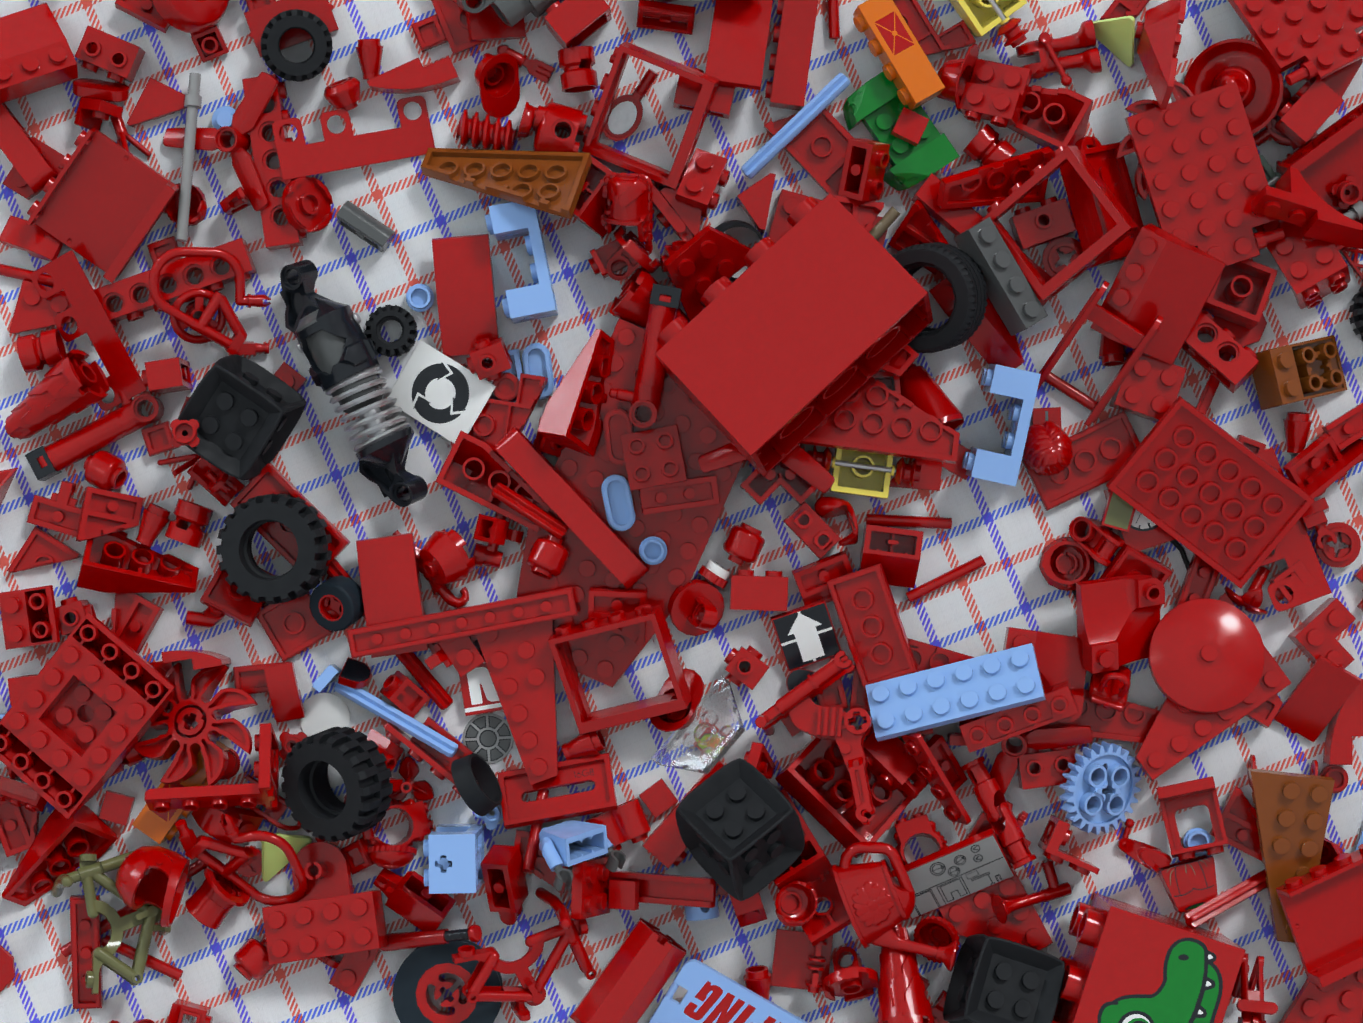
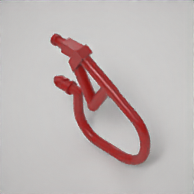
(233, 345)
(196, 846)

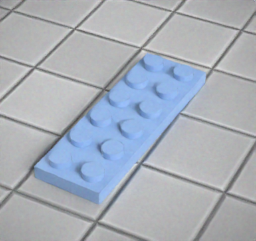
(955, 692)

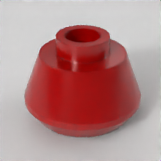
(343, 93)

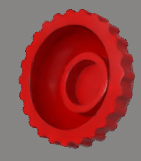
(392, 855)
(935, 932)

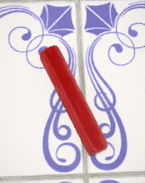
(529, 510)

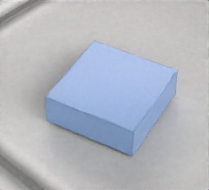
(326, 677)

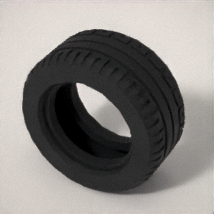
(967, 287)

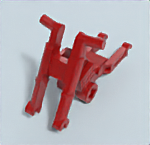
(829, 724)

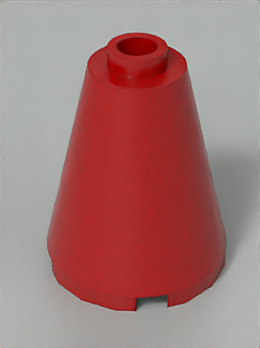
(635, 299)
(928, 396)

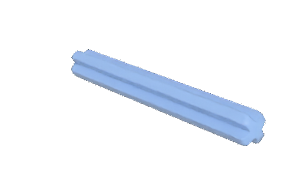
(795, 125)
(399, 719)

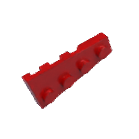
(992, 181)

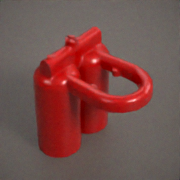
(1110, 688)

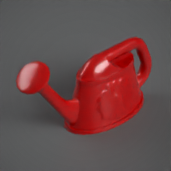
(880, 901)

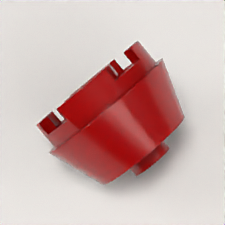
(445, 557)

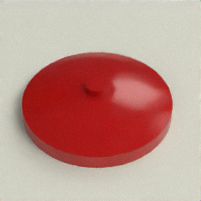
(1206, 655)

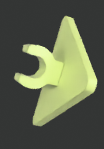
(1117, 36)
(274, 858)

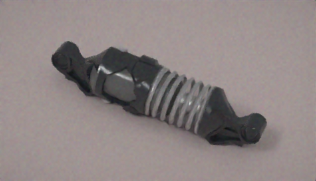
(349, 371)

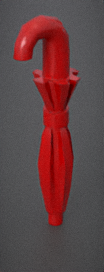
(442, 590)

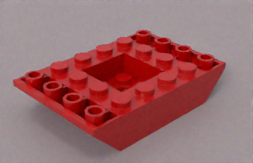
(44, 730)

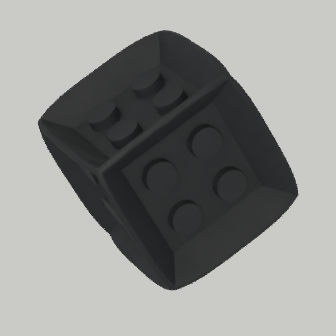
(242, 416)
(740, 829)
(1003, 983)

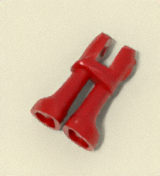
(1083, 38)

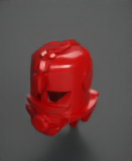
(629, 204)

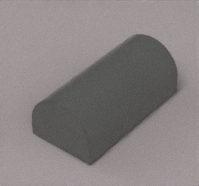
(365, 226)

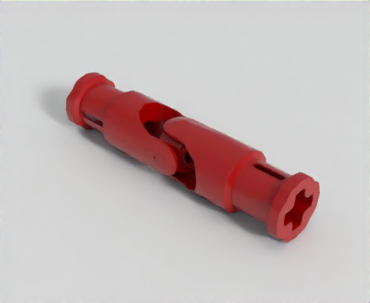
(990, 795)

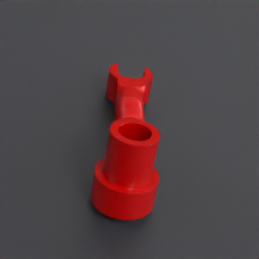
(488, 554)

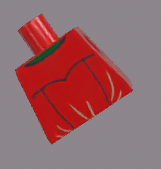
(1190, 882)

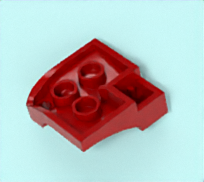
(1117, 619)
(1057, 658)

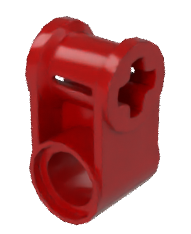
(1099, 542)

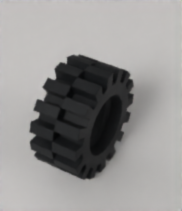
(408, 326)

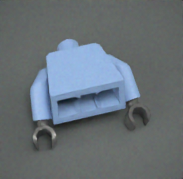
(575, 843)

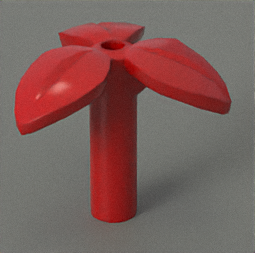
(1253, 597)
(421, 789)

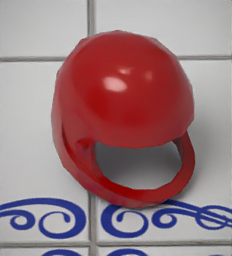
(155, 878)

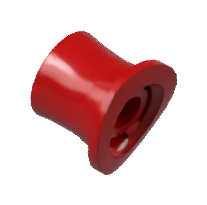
(215, 899)

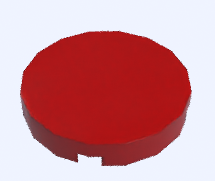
(307, 204)

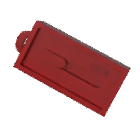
(1088, 213)

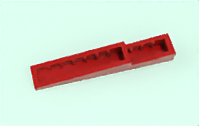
(957, 219)

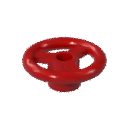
(197, 305)

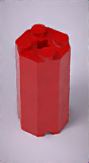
(631, 977)

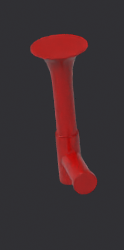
(1004, 907)

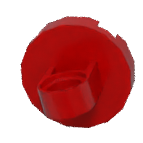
(631, 252)
(696, 607)
(851, 981)

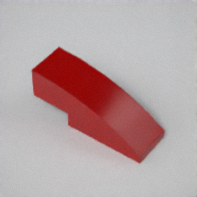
(414, 78)
(1342, 727)

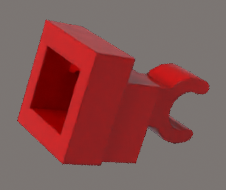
(1315, 519)
(495, 531)

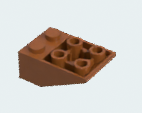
(1298, 372)

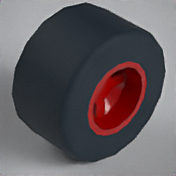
(337, 603)

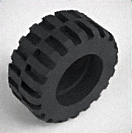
(238, 556)
(310, 792)

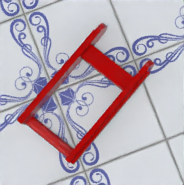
(1114, 326)

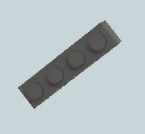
(1004, 280)

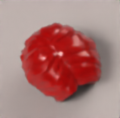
(1047, 449)

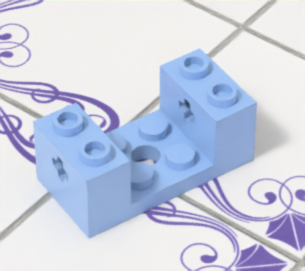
(533, 301)
(999, 466)
(454, 858)

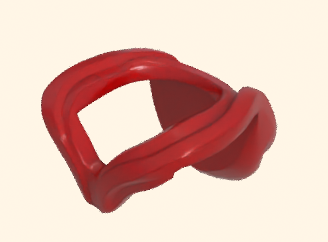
(831, 507)

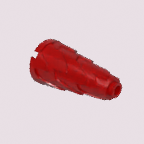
(63, 391)
(901, 987)

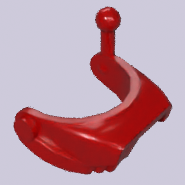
(1143, 853)

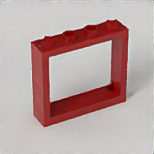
(602, 108)
(1124, 226)
(630, 712)

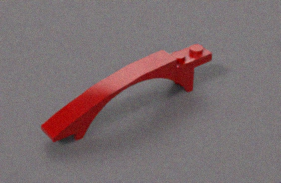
(1300, 205)

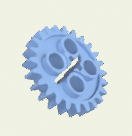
(1100, 787)

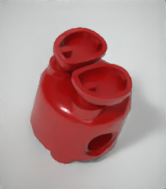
(547, 121)

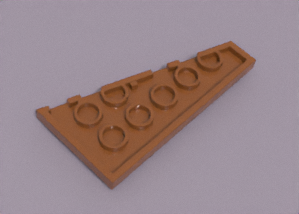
(527, 178)
(1291, 830)

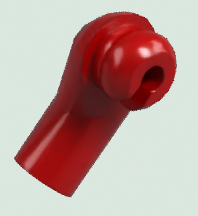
(207, 618)

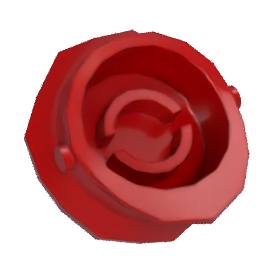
(1065, 564)

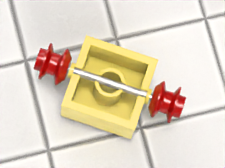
(986, 14)
(865, 472)

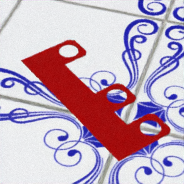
(350, 151)
(91, 320)
(1295, 547)

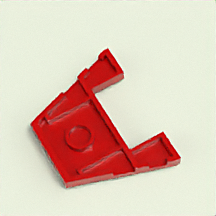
(931, 42)
(703, 262)
(502, 416)

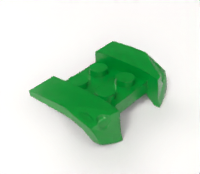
(878, 109)

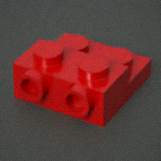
(995, 93)

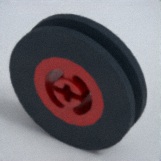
(425, 968)

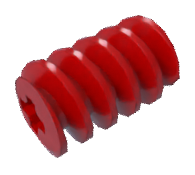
(486, 132)

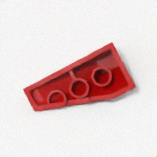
(474, 471)
(124, 566)
(57, 853)

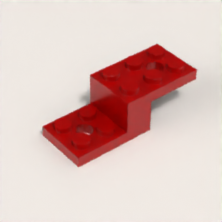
(817, 872)

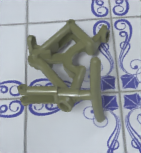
(147, 915)

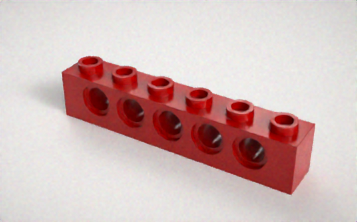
(275, 235)
(179, 271)

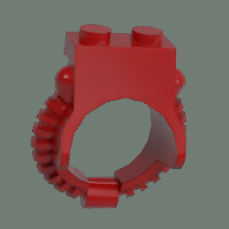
(418, 823)
(916, 827)

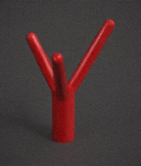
(123, 136)
(191, 459)

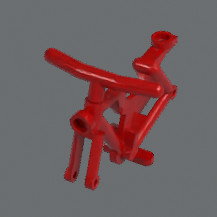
(531, 991)
(1252, 1002)

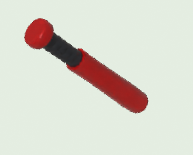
(417, 939)

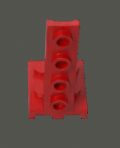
(222, 796)
(591, 888)

